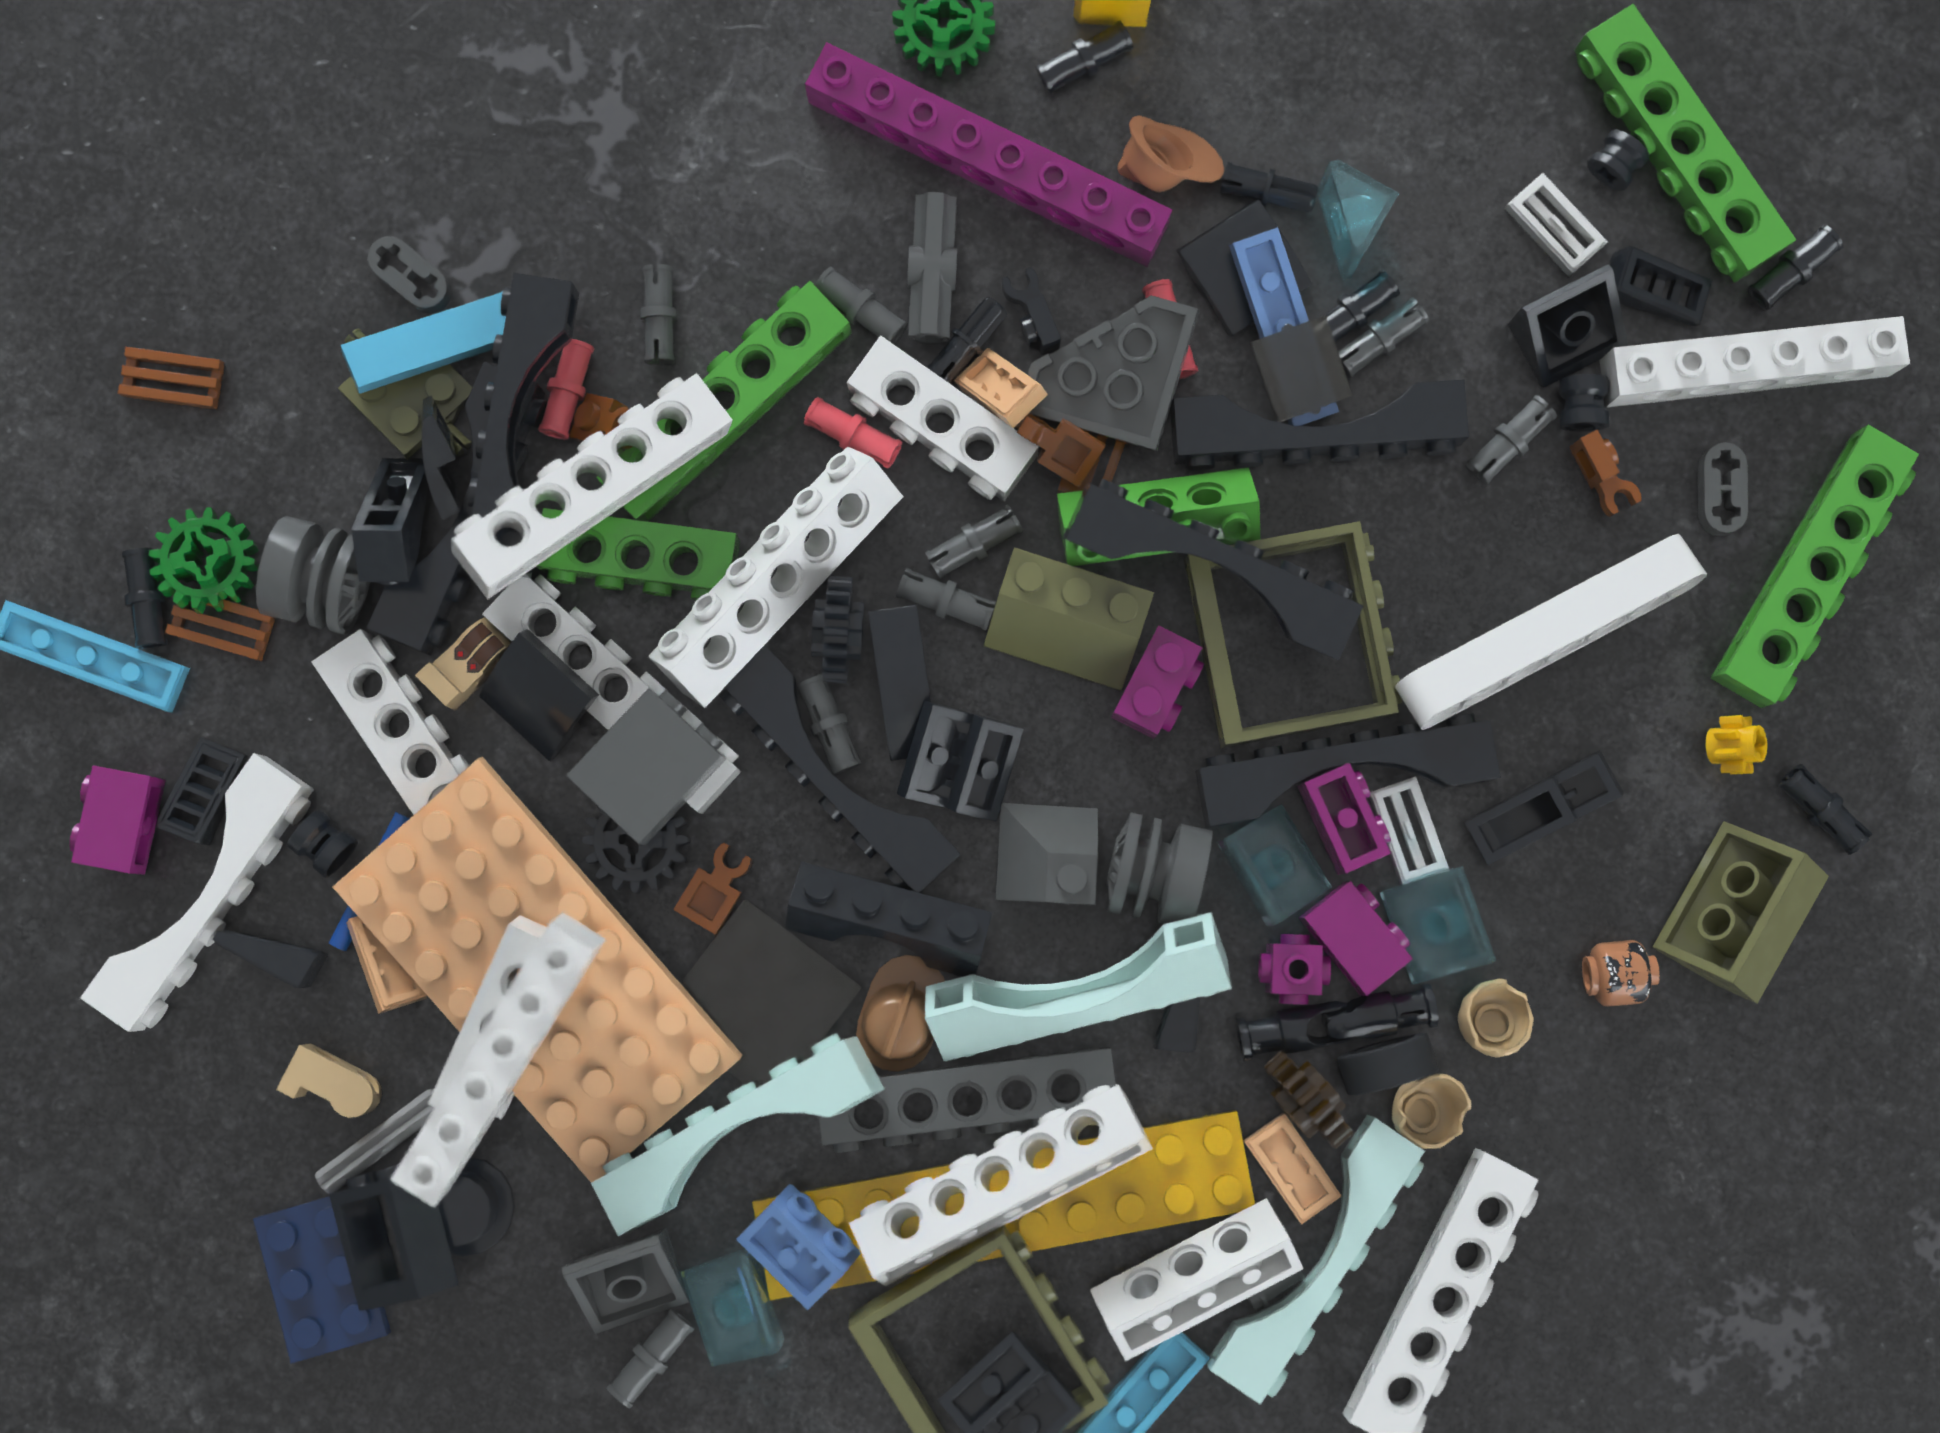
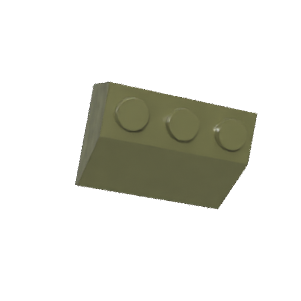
(1068, 619)
(1741, 910)

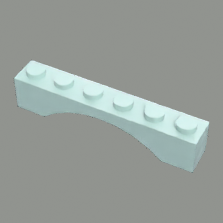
(985, 1014)
(653, 1182)
(1261, 1344)

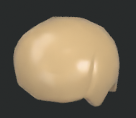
(1495, 1018)
(1430, 1110)

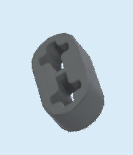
(416, 266)
(1734, 489)

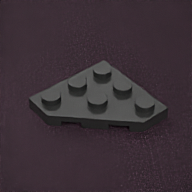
(1119, 373)

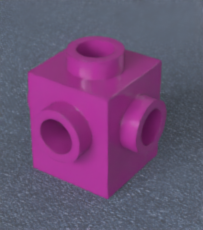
(1274, 969)

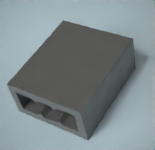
(648, 765)

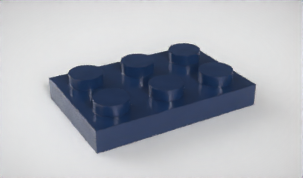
(313, 1282)

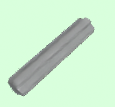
(375, 1144)

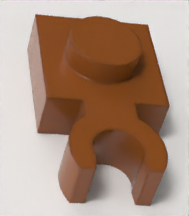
(596, 415)
(709, 896)

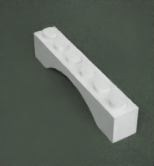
(258, 811)

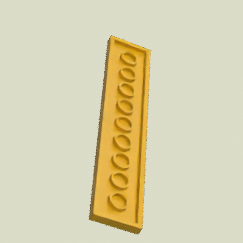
(1188, 1176)

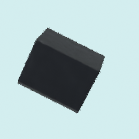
(1571, 326)

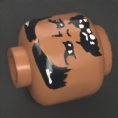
(1619, 973)

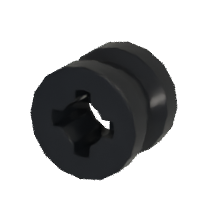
(1618, 160)

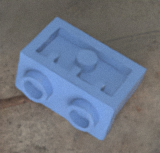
(799, 1246)

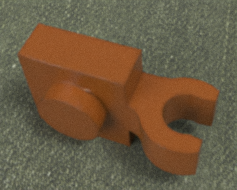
(1065, 450)
(1598, 464)

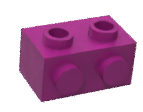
(1156, 682)
(1345, 818)
(116, 820)
(1357, 937)

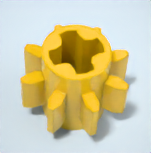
(1736, 744)

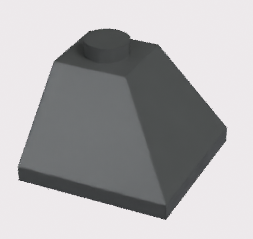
(1047, 854)

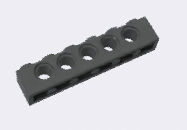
(1090, 1067)

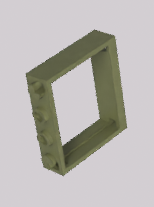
(1375, 640)
(896, 1377)

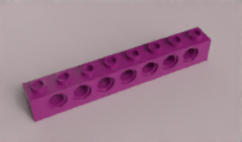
(987, 154)

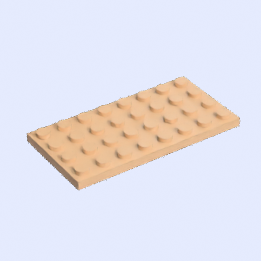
(629, 1036)

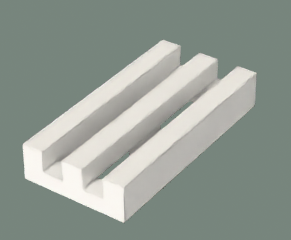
(1543, 237)
(1427, 827)

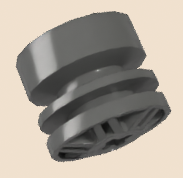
(310, 576)
(1159, 869)

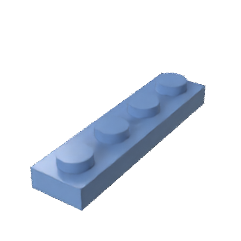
(1272, 293)

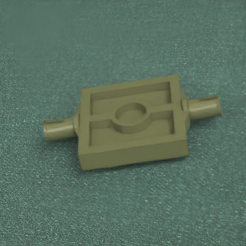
(398, 406)

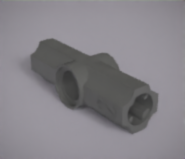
(932, 268)

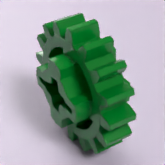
(961, 27)
(185, 562)

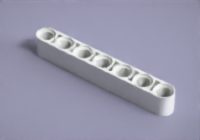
(1550, 631)

